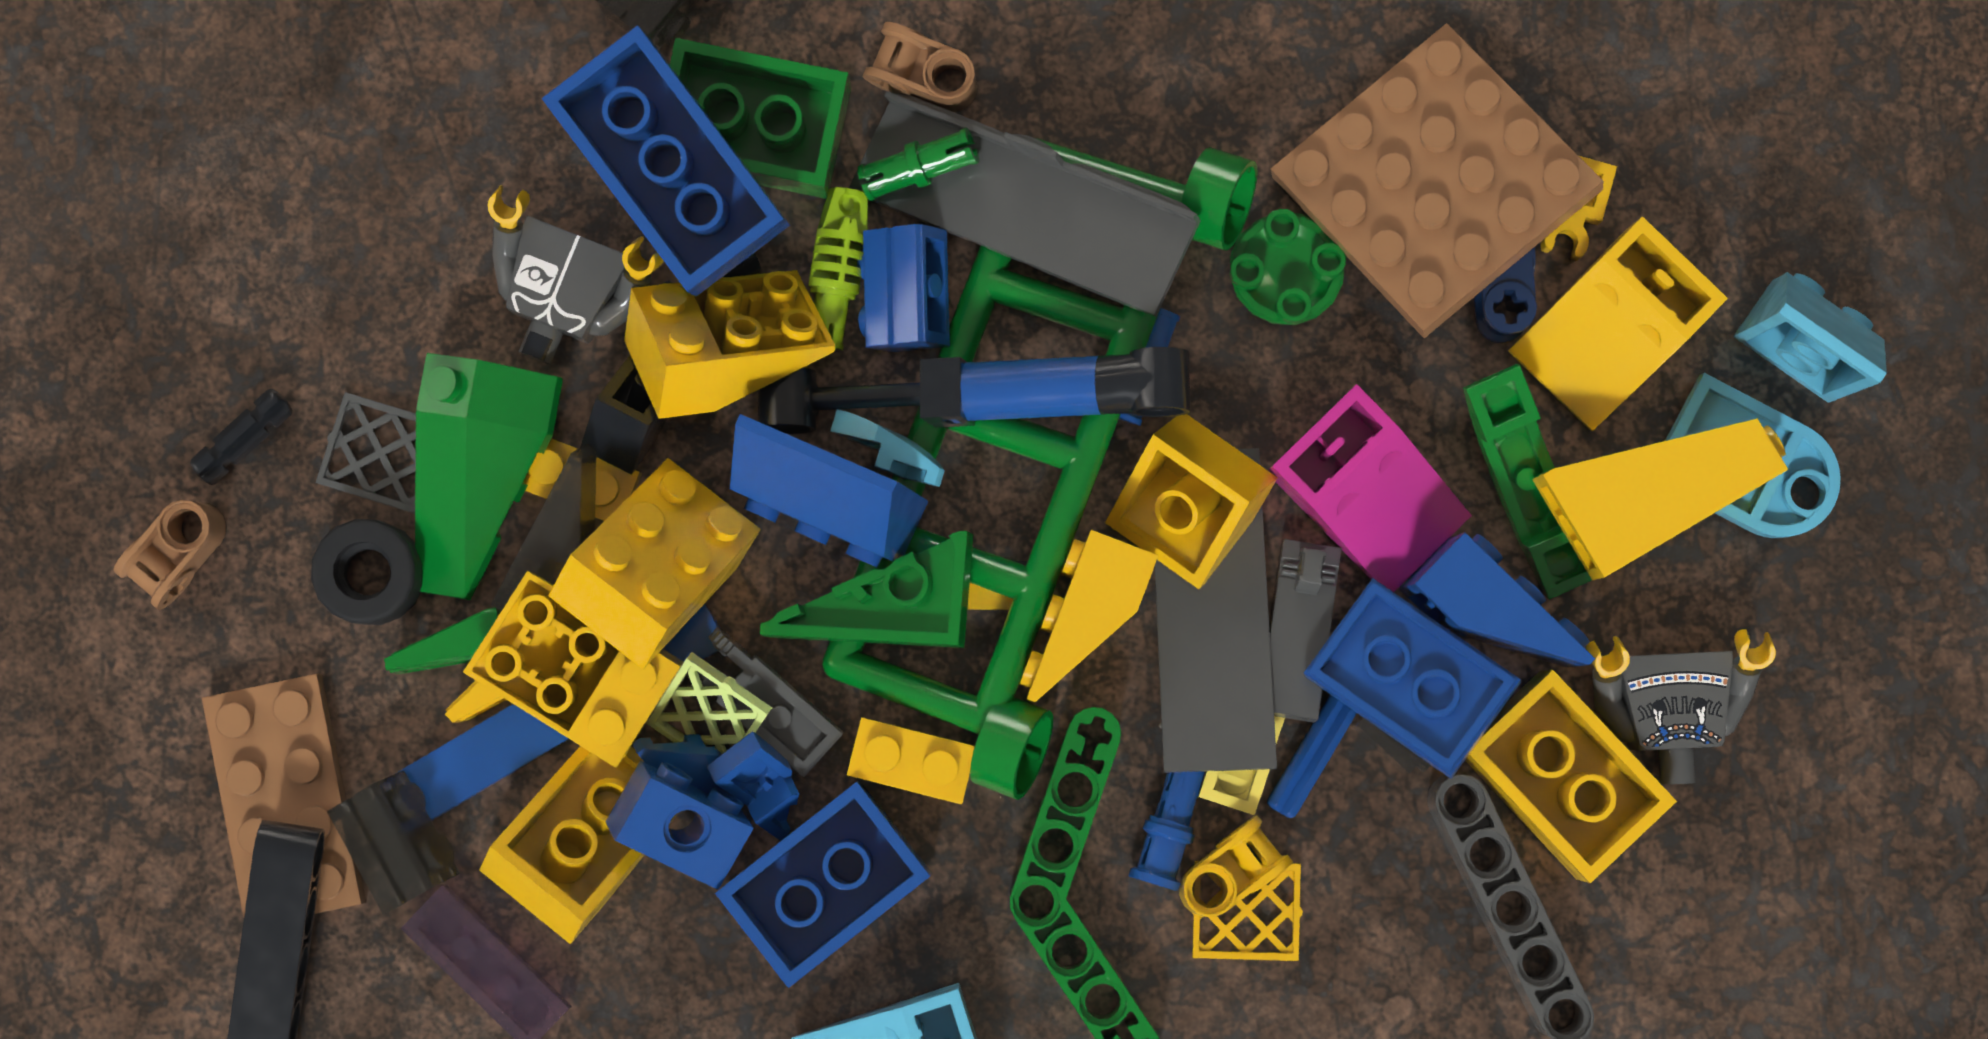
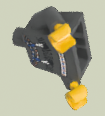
(1677, 699)

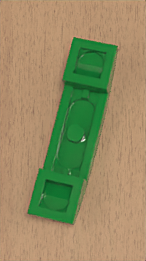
(1514, 455)

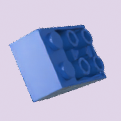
(1481, 601)

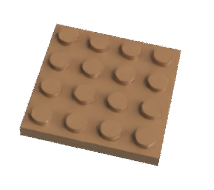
(1436, 180)

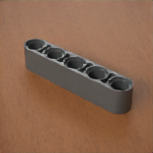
(1532, 926)

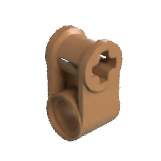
(911, 64)
(164, 559)

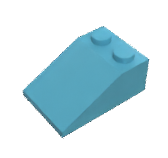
(1814, 339)

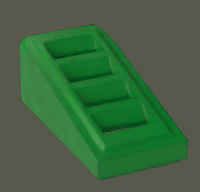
(445, 648)

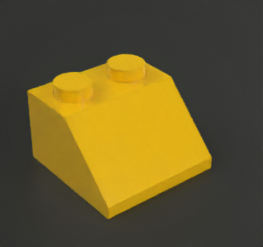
(1190, 498)

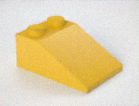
(559, 848)

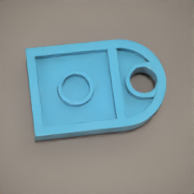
(1769, 508)

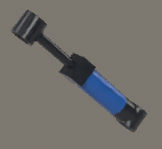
(959, 392)

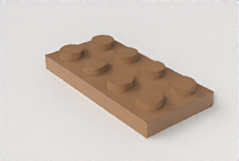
(281, 765)

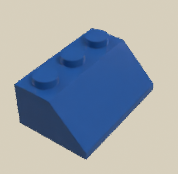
(823, 493)

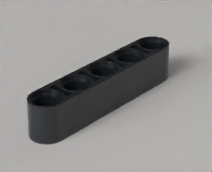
(276, 931)

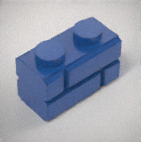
(905, 288)

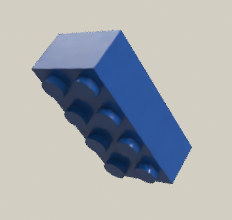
(665, 161)

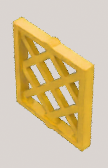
(1292, 911)

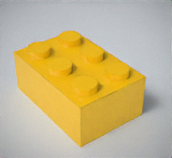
(654, 563)
(1568, 776)

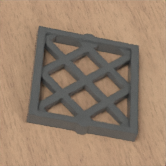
(337, 439)

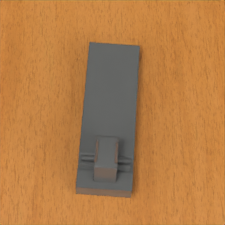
(1301, 624)

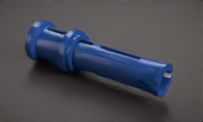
(1169, 831)

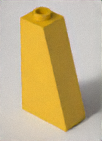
(1646, 495)

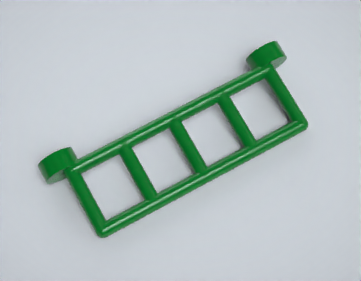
(1010, 730)

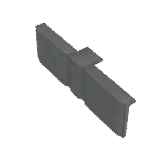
(1039, 207)

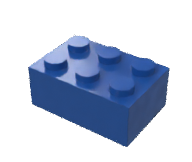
(823, 883)

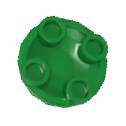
(1286, 268)

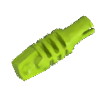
(835, 256)

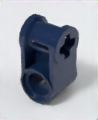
(1517, 290)

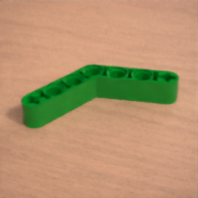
(1058, 876)

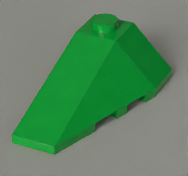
(473, 450)

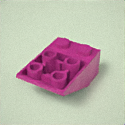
(1370, 490)

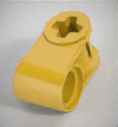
(1236, 868)

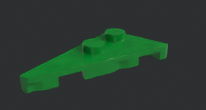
(908, 603)

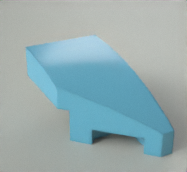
(896, 452)

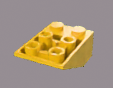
(1617, 323)
(723, 342)
(1102, 595)
(569, 673)

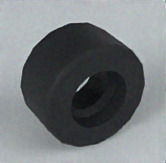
(331, 565)

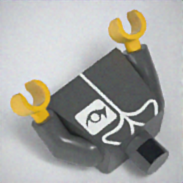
(561, 278)

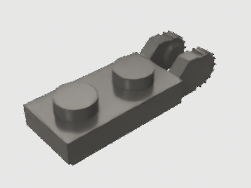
(794, 723)

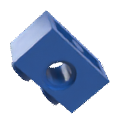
(701, 849)

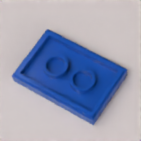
(1412, 678)

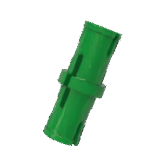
(918, 164)

